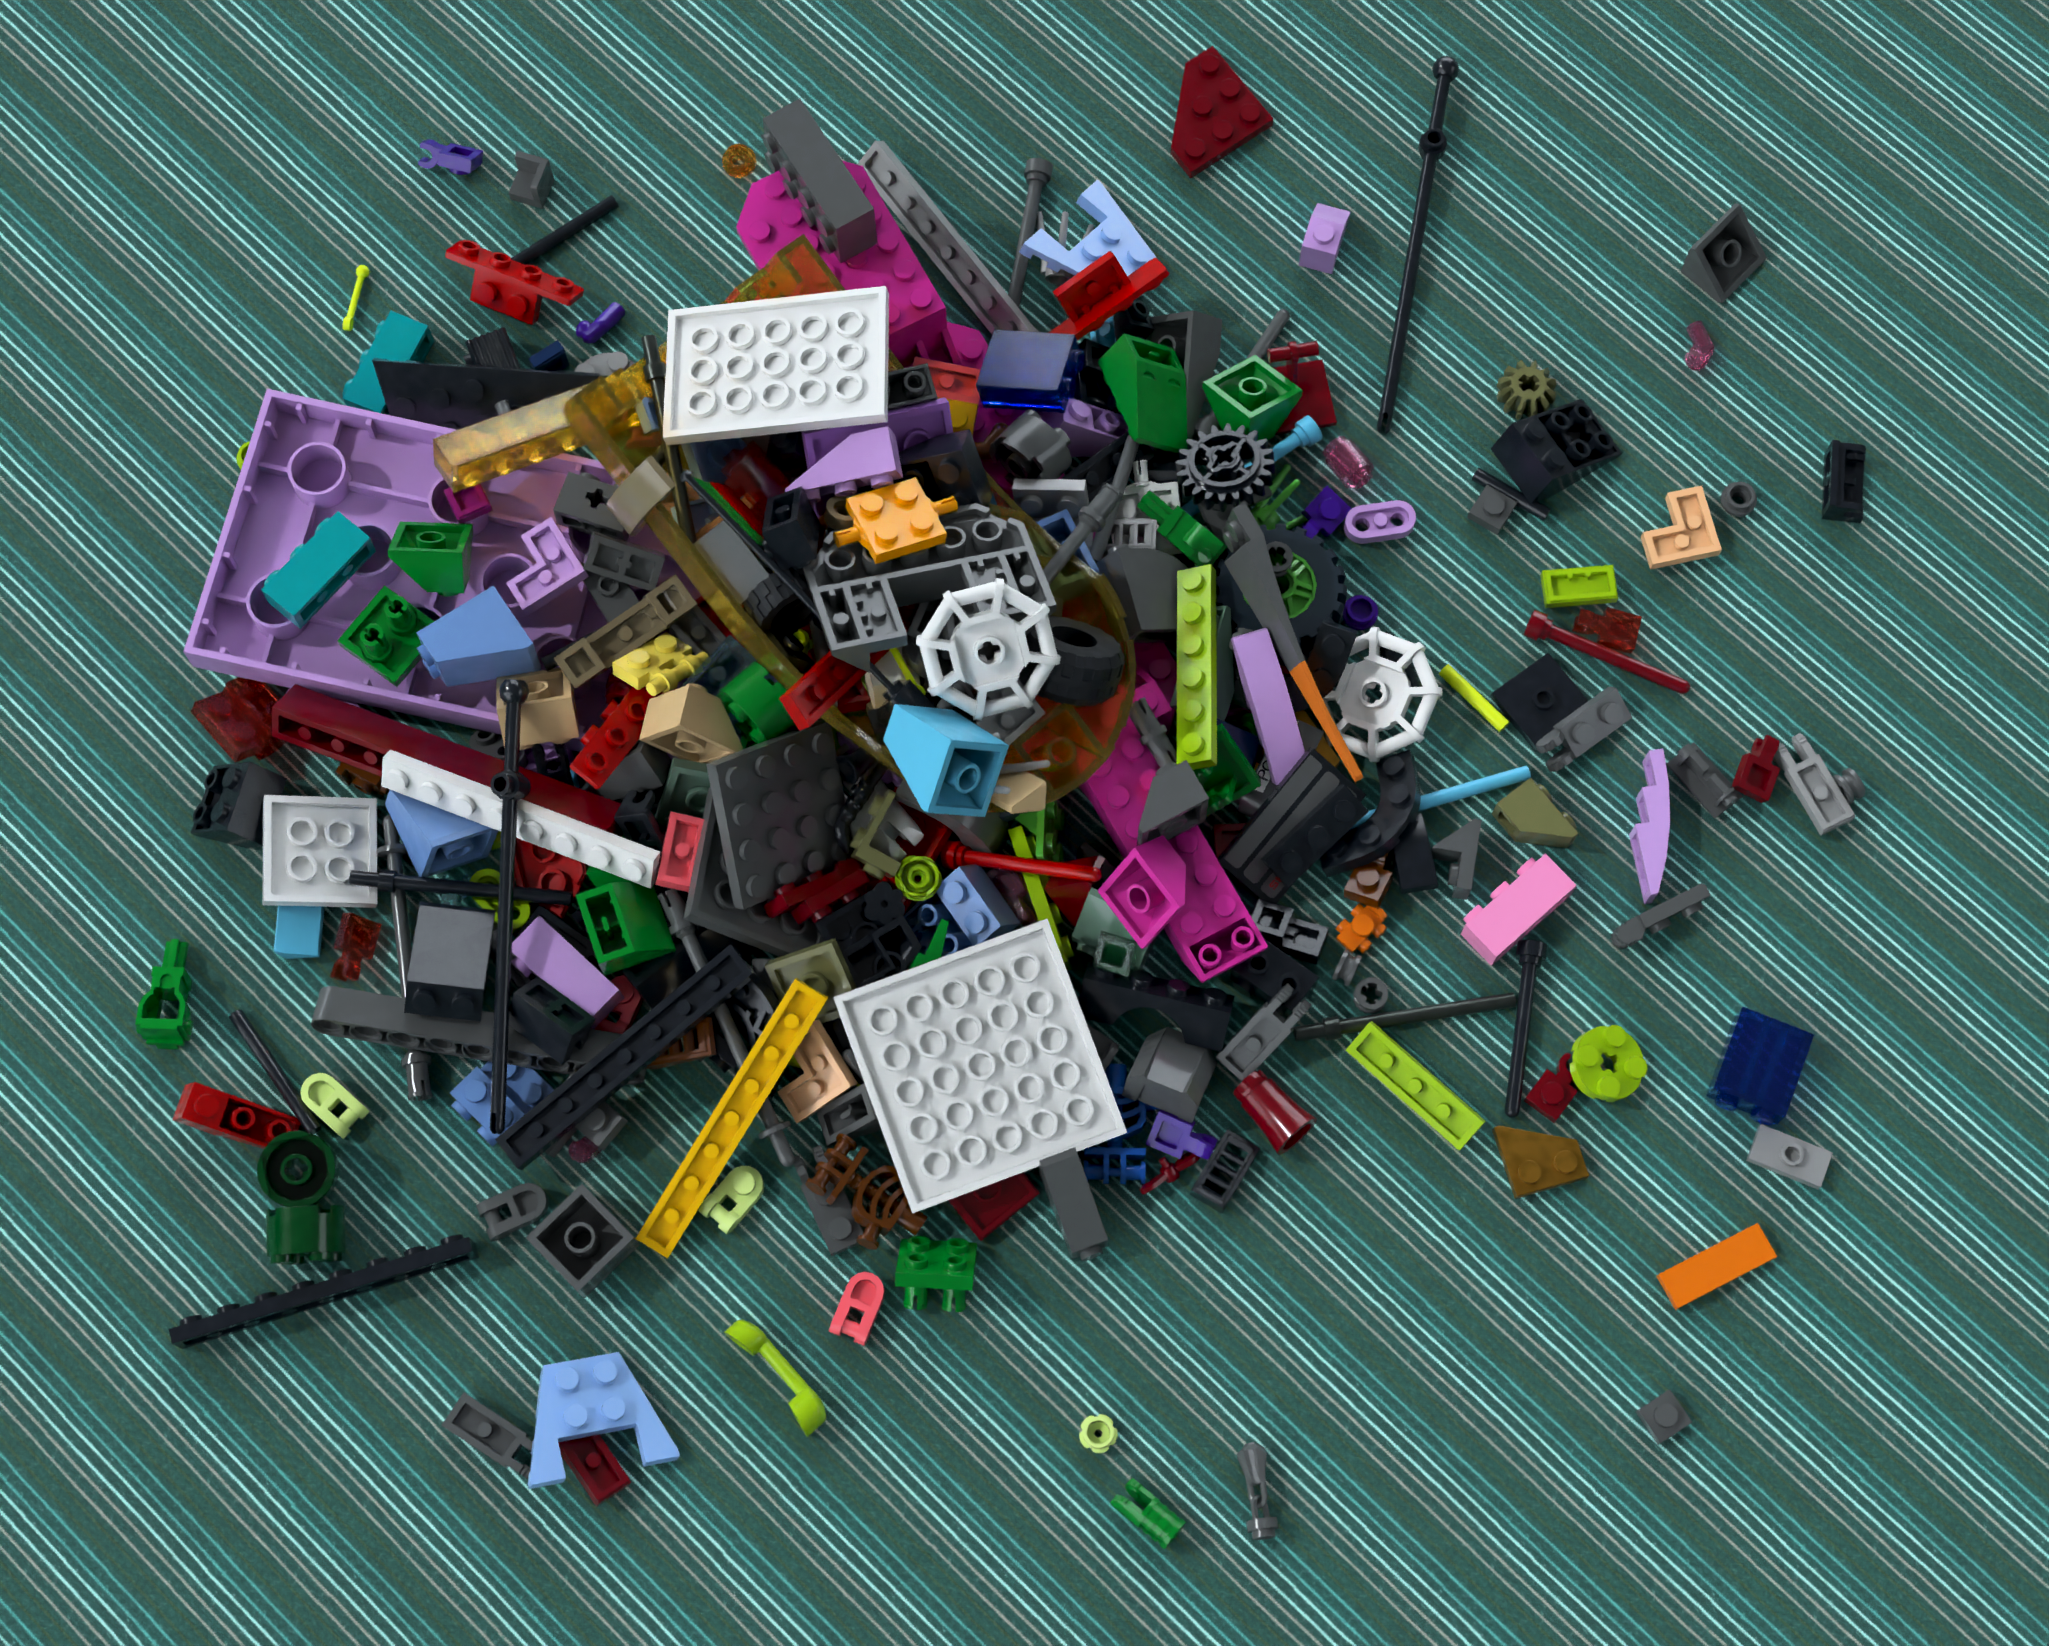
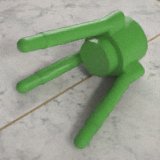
(1267, 514)

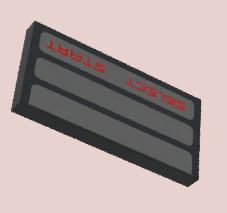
(1285, 807)

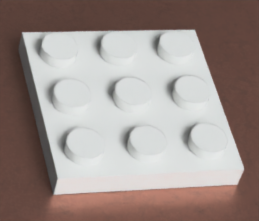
(314, 847)

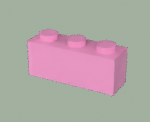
(1517, 908)

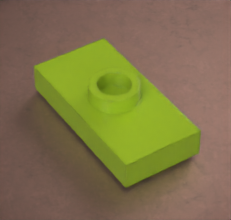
(1579, 586)

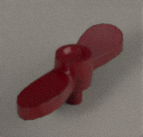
(1169, 1171)

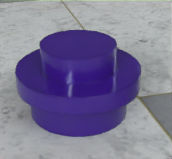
(1360, 612)

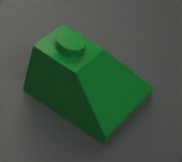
(1252, 397)
(434, 555)

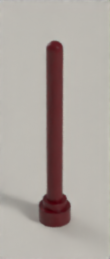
(1541, 627)

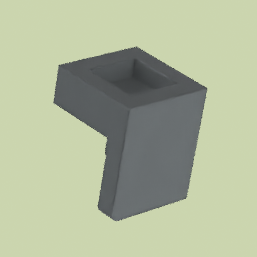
(532, 180)

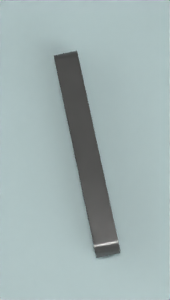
(383, 1021)

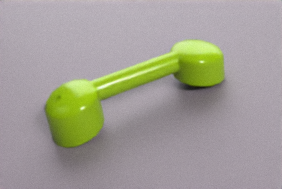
(806, 1404)

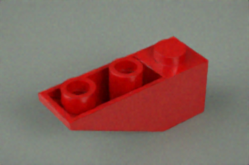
(231, 1116)

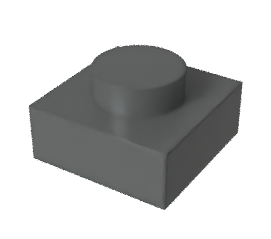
(1492, 509)
(1663, 1417)

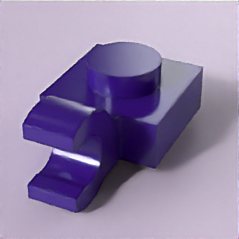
(457, 158)
(1324, 513)
(1176, 1135)

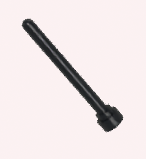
(1530, 956)

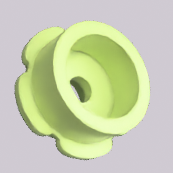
(1101, 1423)

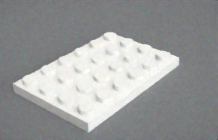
(777, 366)

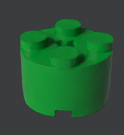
(756, 704)

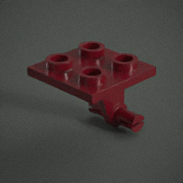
(1309, 377)

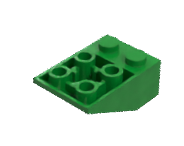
(1148, 391)

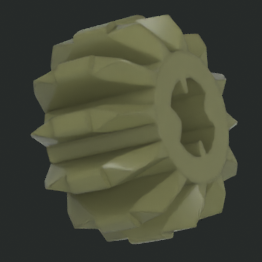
(1526, 390)

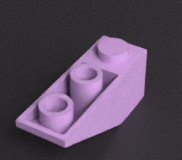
(1087, 427)
(856, 462)

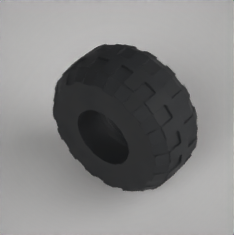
(1088, 664)

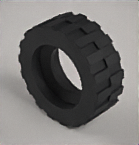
(775, 605)

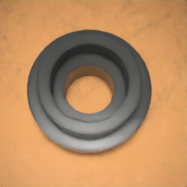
(1741, 490)

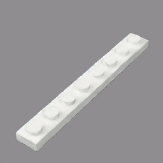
(534, 822)

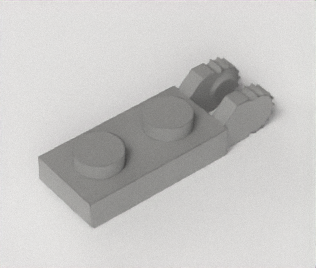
(1814, 786)

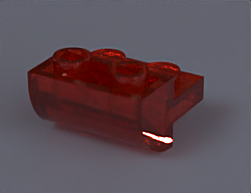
(753, 477)
(240, 719)

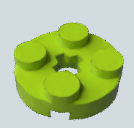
(1626, 1058)

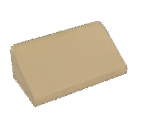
(1026, 792)

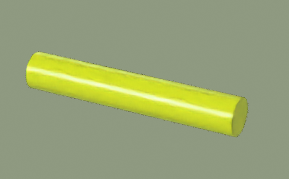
(1474, 698)

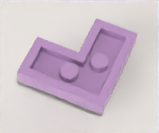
(553, 573)

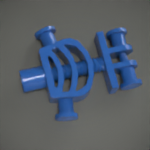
(1117, 1078)

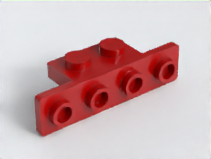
(510, 285)
(1103, 291)
(611, 742)

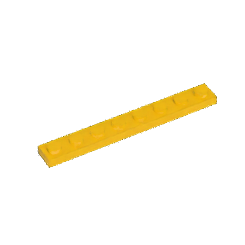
(731, 1117)

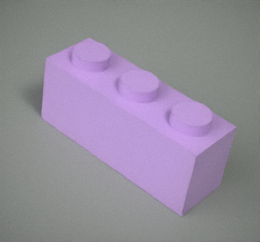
(559, 964)

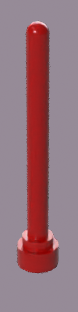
(956, 854)

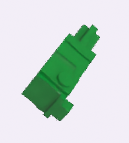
(1183, 531)
(168, 984)

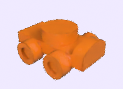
(1365, 922)

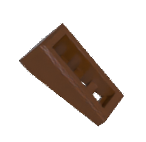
(677, 1056)

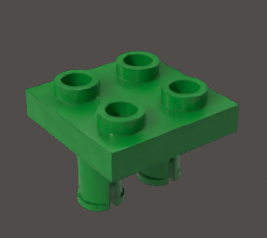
(386, 636)
(936, 1265)

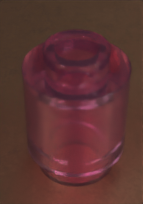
(1348, 462)

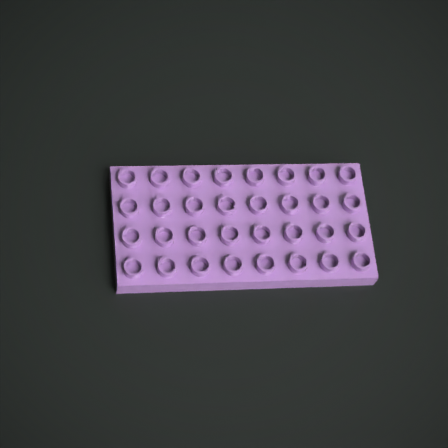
(379, 472)

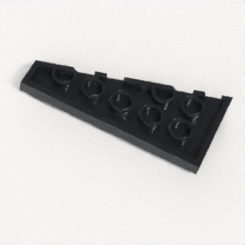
(465, 393)

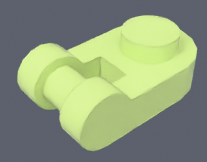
(323, 1094)
(744, 1187)

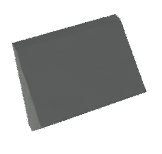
(1724, 255)

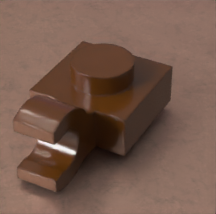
(1370, 882)

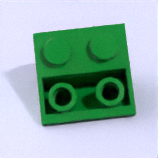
(625, 925)

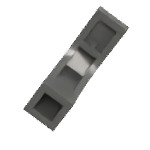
(979, 833)

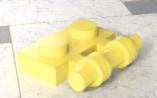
(658, 664)

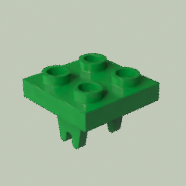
(1231, 777)

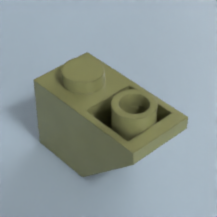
(1533, 818)

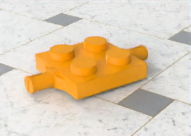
(895, 520)

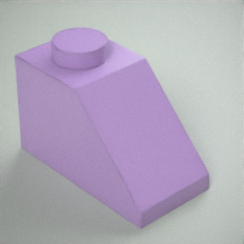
(1323, 238)

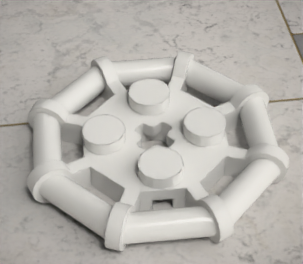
(969, 638)
(1395, 699)

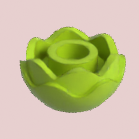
(918, 866)

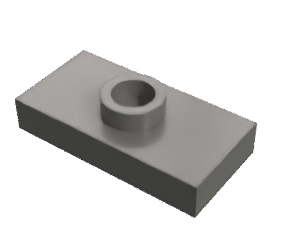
(1789, 1156)

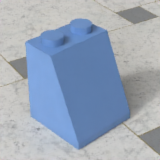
(477, 643)
(437, 837)

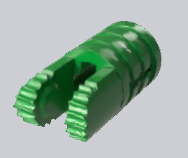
(1154, 1520)

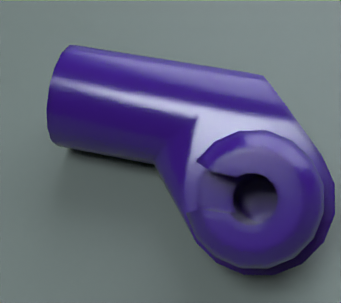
(601, 325)

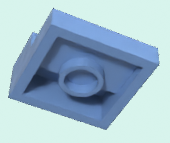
(523, 1092)

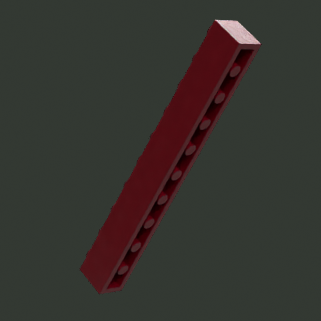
(365, 737)

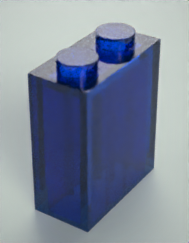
(1029, 371)
(1759, 1066)

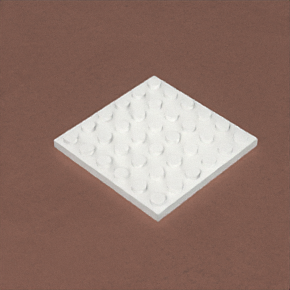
(979, 1065)

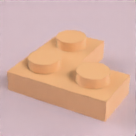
(1691, 535)
(823, 1078)

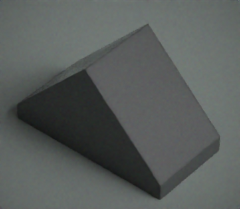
(848, 1115)

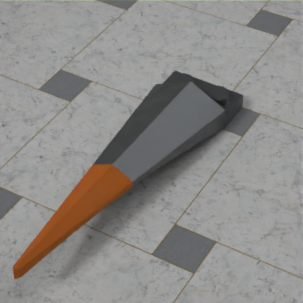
(1257, 581)

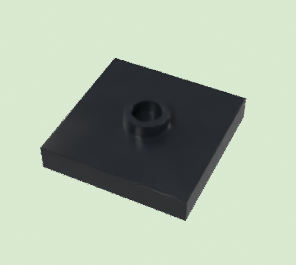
(1538, 699)

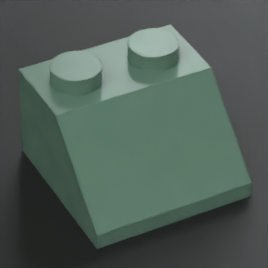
(1099, 917)

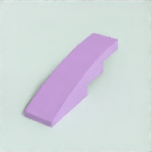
(1269, 702)
(1651, 836)

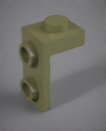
(876, 862)

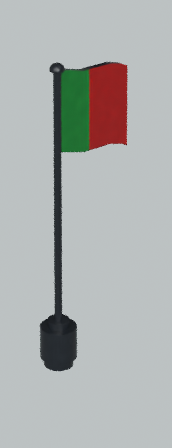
(749, 529)

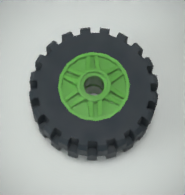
(1309, 590)

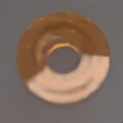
(735, 153)

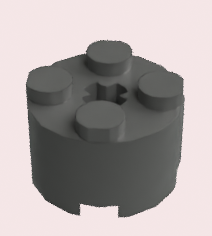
(1031, 449)

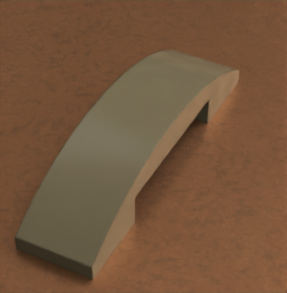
(640, 495)
(626, 632)

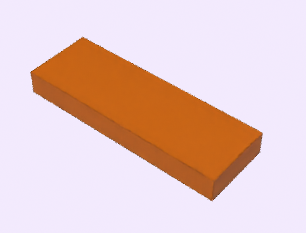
(1716, 1266)

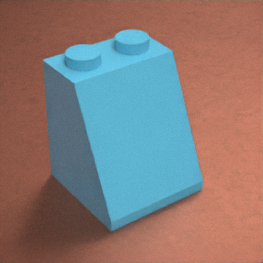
(945, 759)

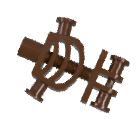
(882, 1225)

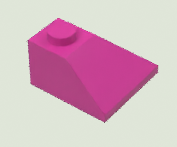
(1147, 889)

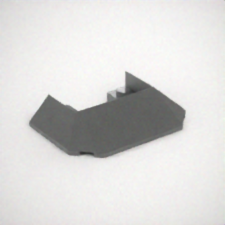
(862, 598)

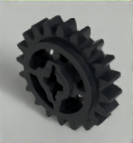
(1226, 477)

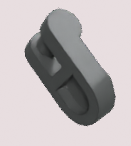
(527, 1205)

